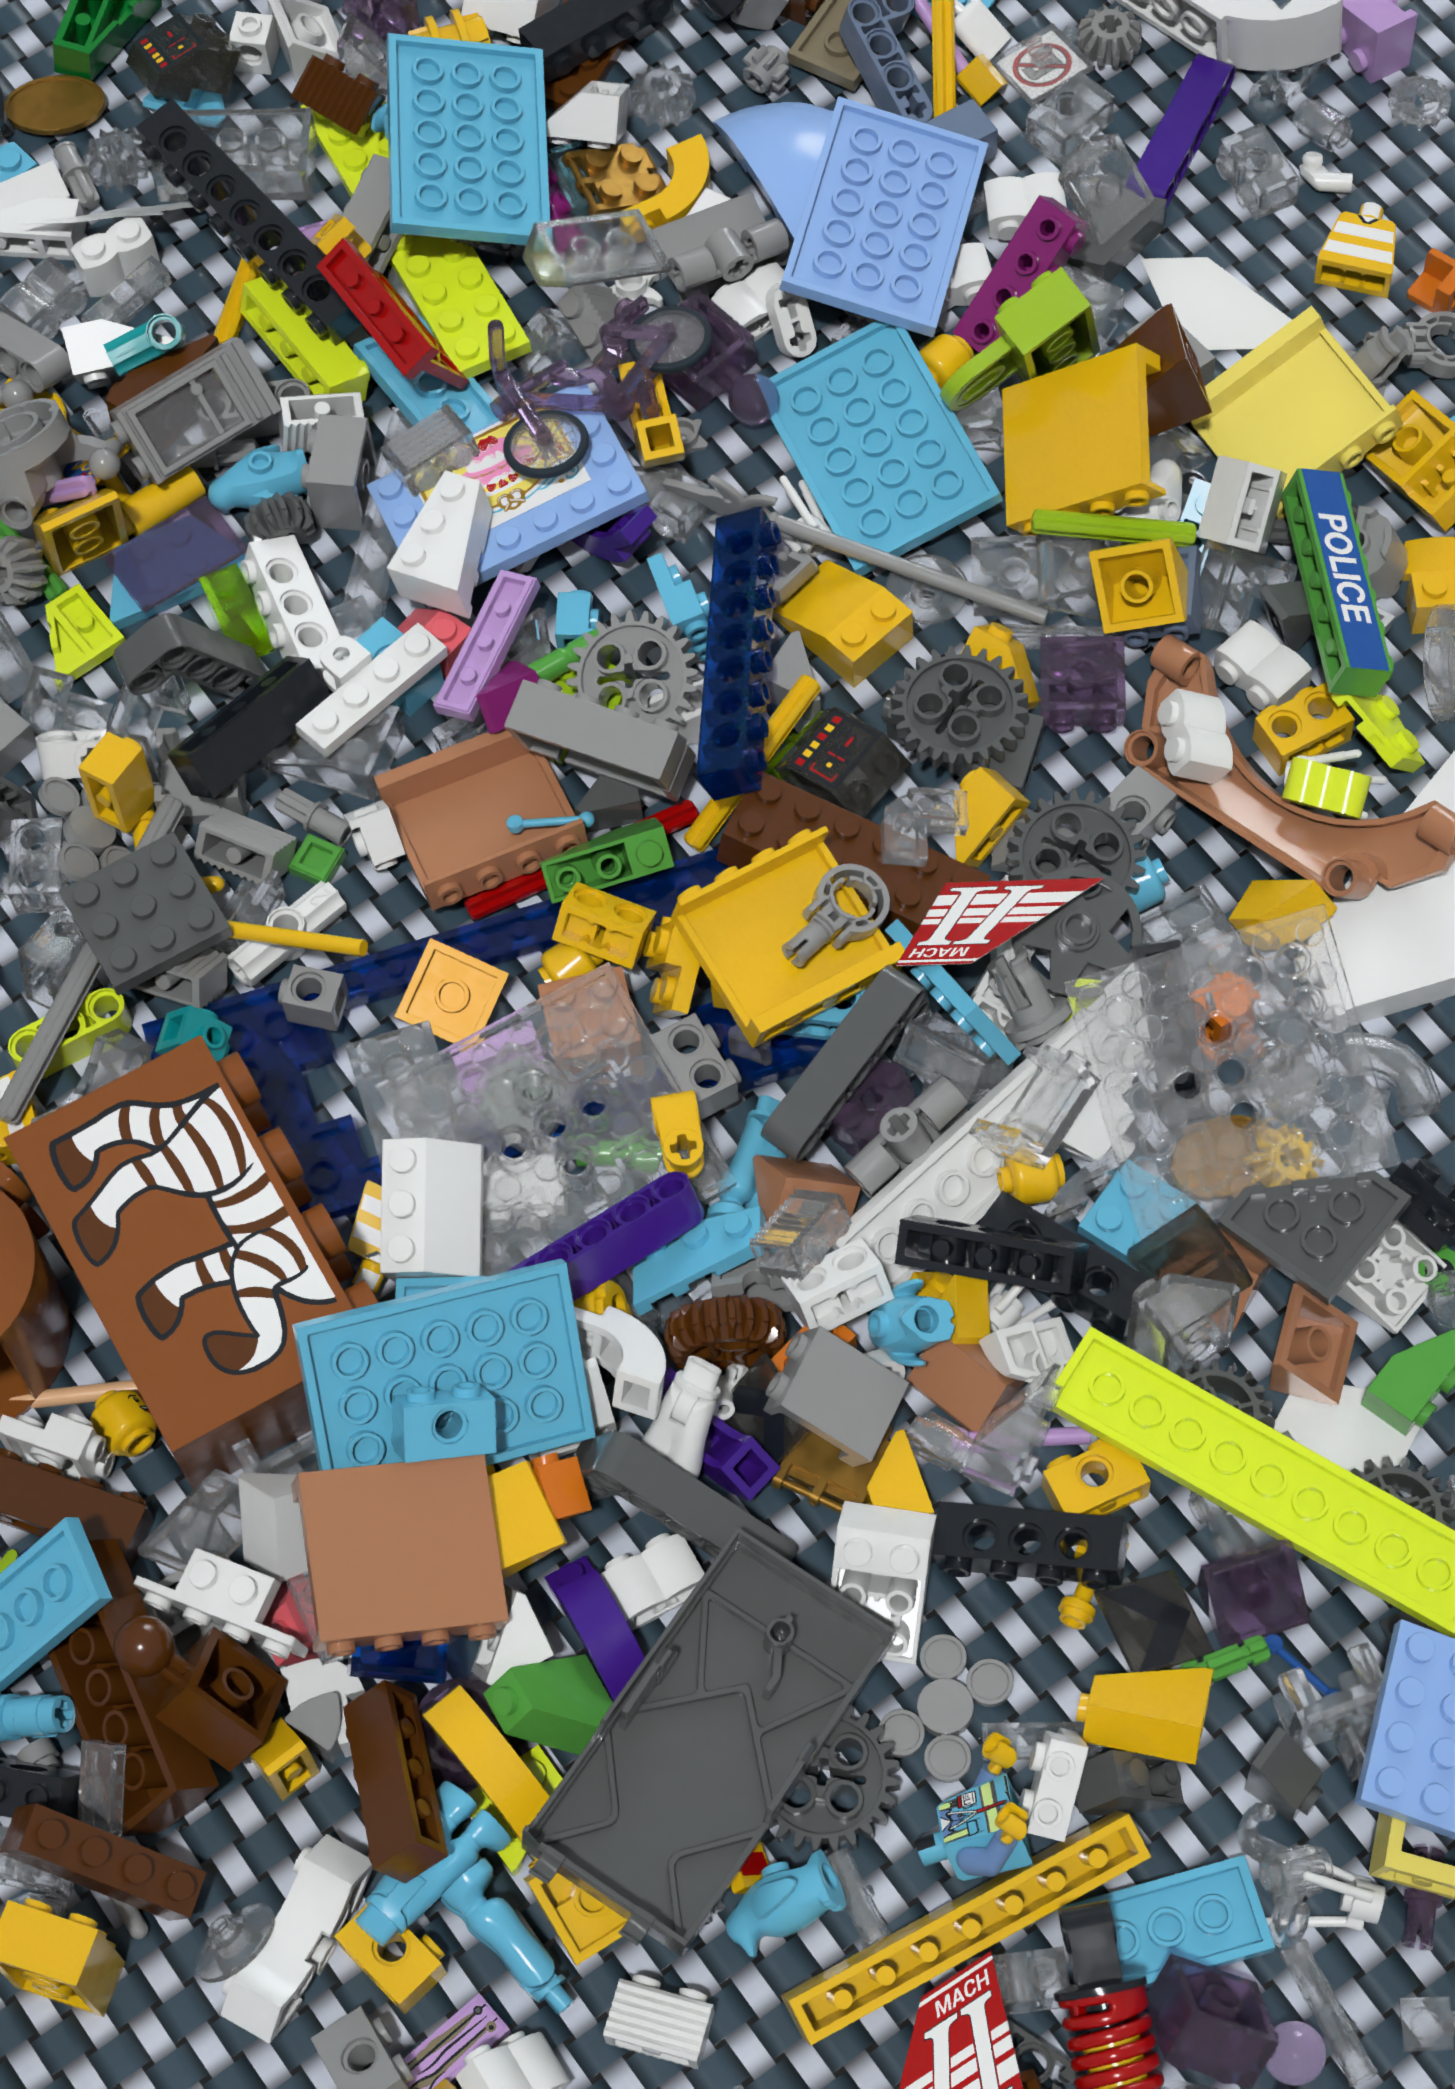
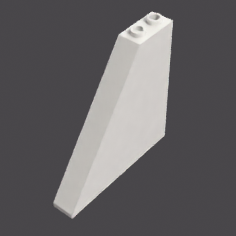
(1401, 939)

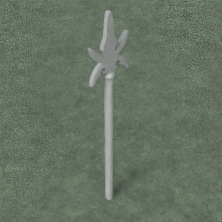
(728, 500)

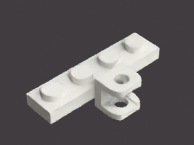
(366, 685)

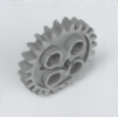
(634, 642)

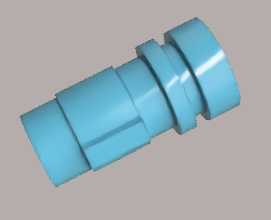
(35, 1716)

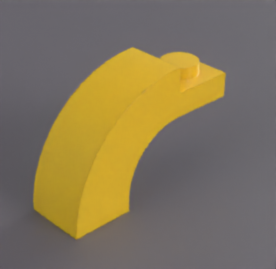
(690, 176)

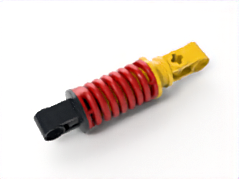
(1106, 2006)

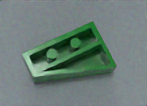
(96, 32)

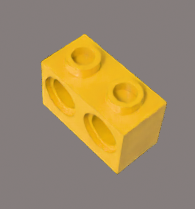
(1307, 733)
(603, 925)

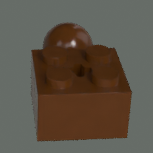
(216, 1691)

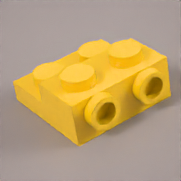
(679, 967)
(577, 1917)

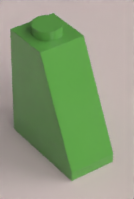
(550, 1702)

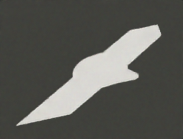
(132, 211)

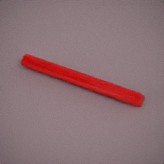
(521, 887)

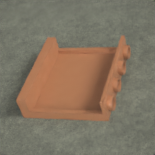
(456, 811)
(401, 1554)

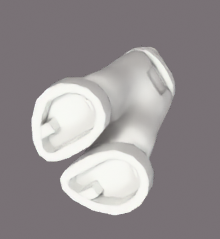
(686, 1416)

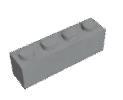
(371, 213)

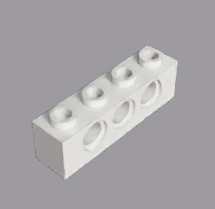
(289, 599)

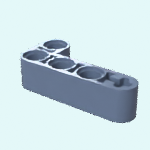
(890, 67)

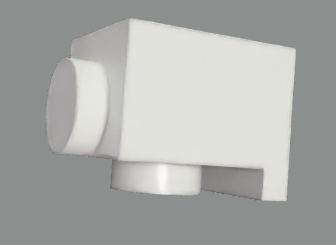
(375, 835)

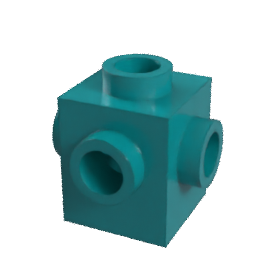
(189, 1023)

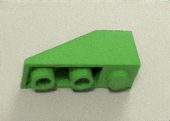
(609, 859)
(1411, 1381)

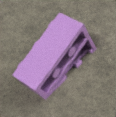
(1377, 36)

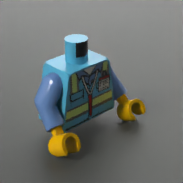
(983, 1826)

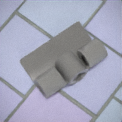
(720, 242)
(906, 1135)

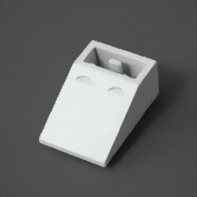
(87, 354)
(1389, 1281)
(885, 1568)

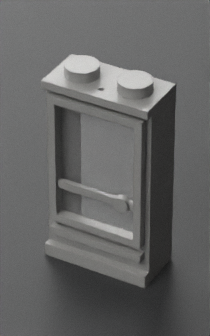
(193, 411)

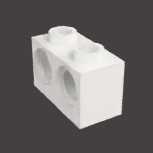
(840, 1287)

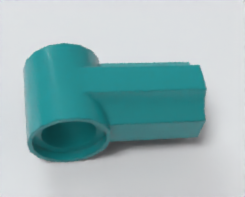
(141, 345)

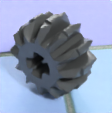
(280, 517)

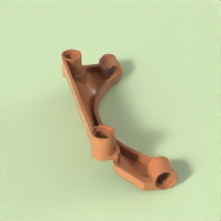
(1316, 846)

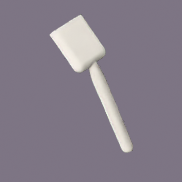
(979, 28)

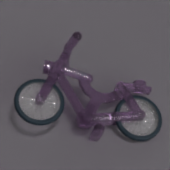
(555, 441)

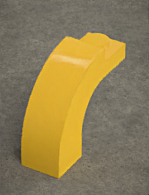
(657, 438)

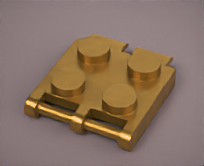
(616, 176)
(817, 1466)

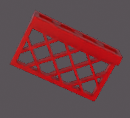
(387, 315)

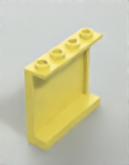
(1296, 405)

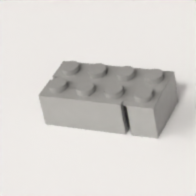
(601, 738)

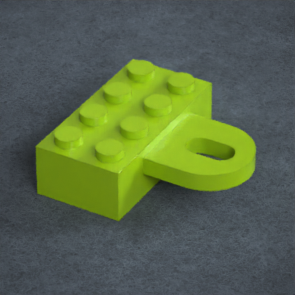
(1037, 334)

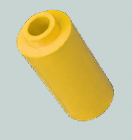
(158, 502)

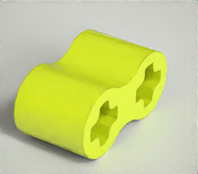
(1326, 788)

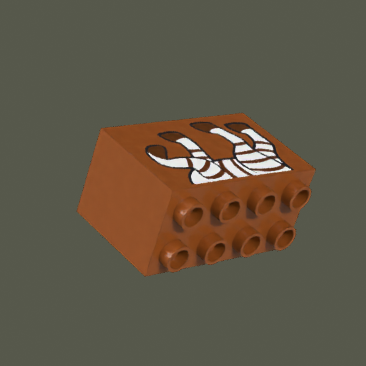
(193, 1247)

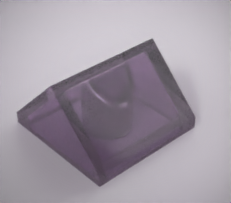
(1253, 1593)

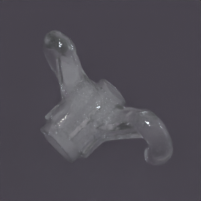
(1282, 1874)

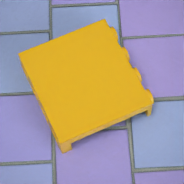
(1080, 438)
(747, 917)

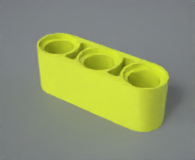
(89, 1026)

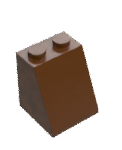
(1178, 390)

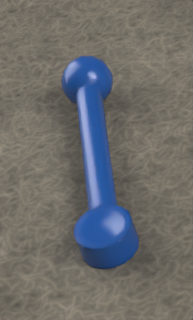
(1275, 1646)

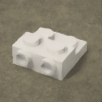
(63, 1443)
(1055, 1784)

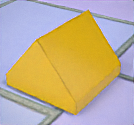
(981, 80)

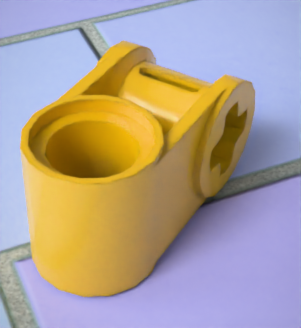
(678, 1128)

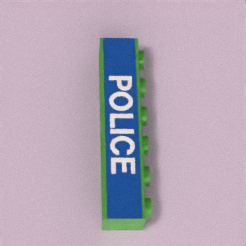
(1337, 583)

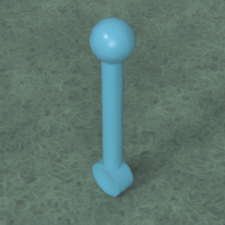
(516, 824)

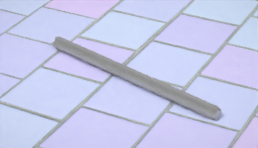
(71, 994)

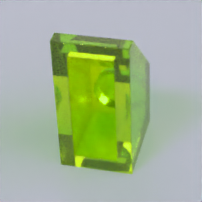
(235, 608)

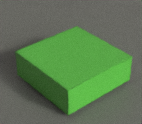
(317, 860)

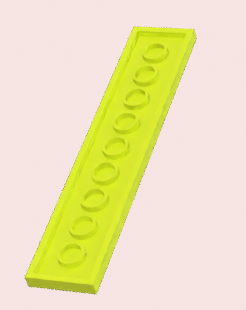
(439, 275)
(1262, 1477)

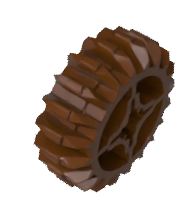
(725, 1331)

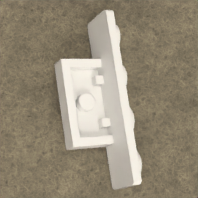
(227, 1596)

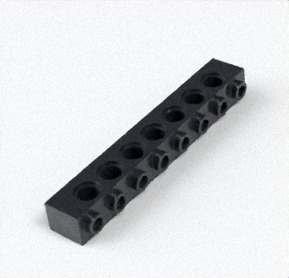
(174, 129)

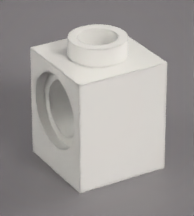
(256, 40)

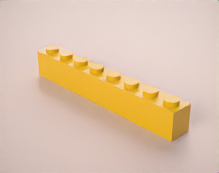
(965, 1927)

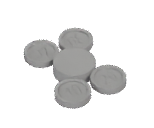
(84, 833)
(946, 1707)

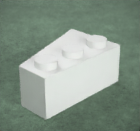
(444, 546)

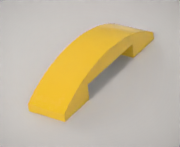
(487, 1758)

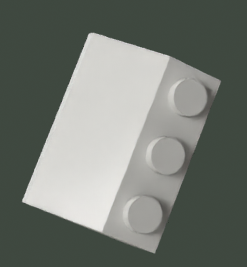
(431, 1208)

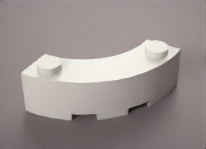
(303, 1940)

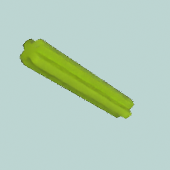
(1111, 527)

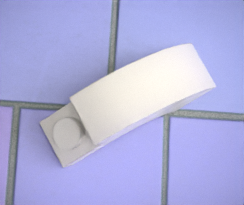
(629, 1354)

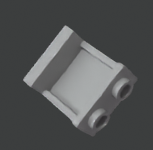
(836, 1394)

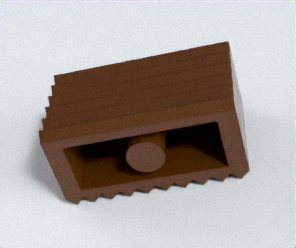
(338, 95)

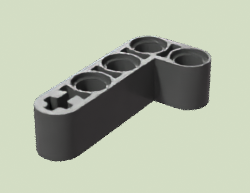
(189, 650)

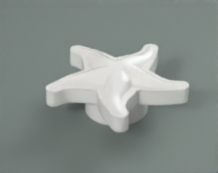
(638, 286)

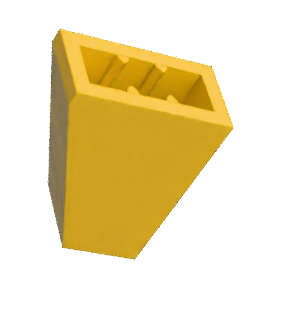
(1148, 1712)

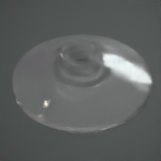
(941, 605)
(234, 1942)

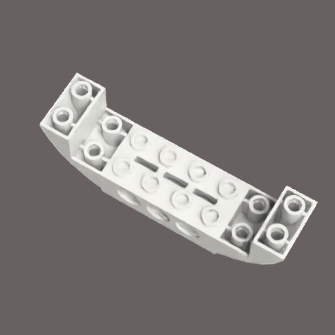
(1249, 32)

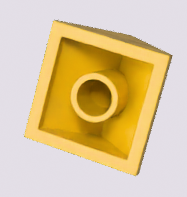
(1140, 585)

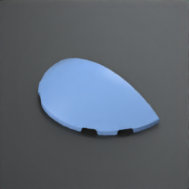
(780, 152)

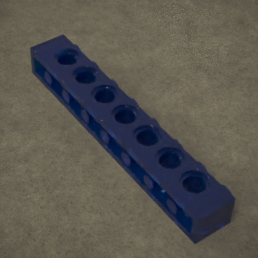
(738, 654)

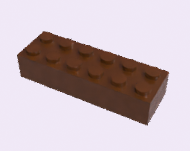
(782, 810)
(161, 1768)

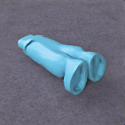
(742, 1164)
(398, 1905)
(505, 1934)

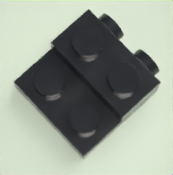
(1432, 1202)

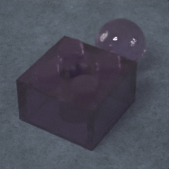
(732, 353)
(1223, 2028)

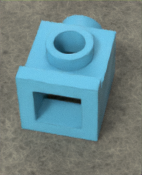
(574, 616)

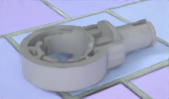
(1425, 351)
(832, 918)

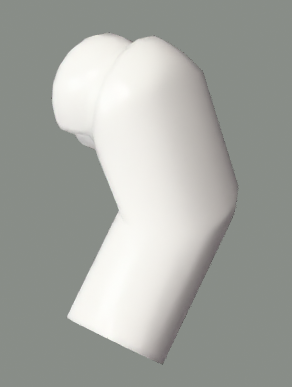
(1321, 178)
(725, 1406)

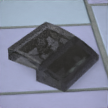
(1190, 1247)

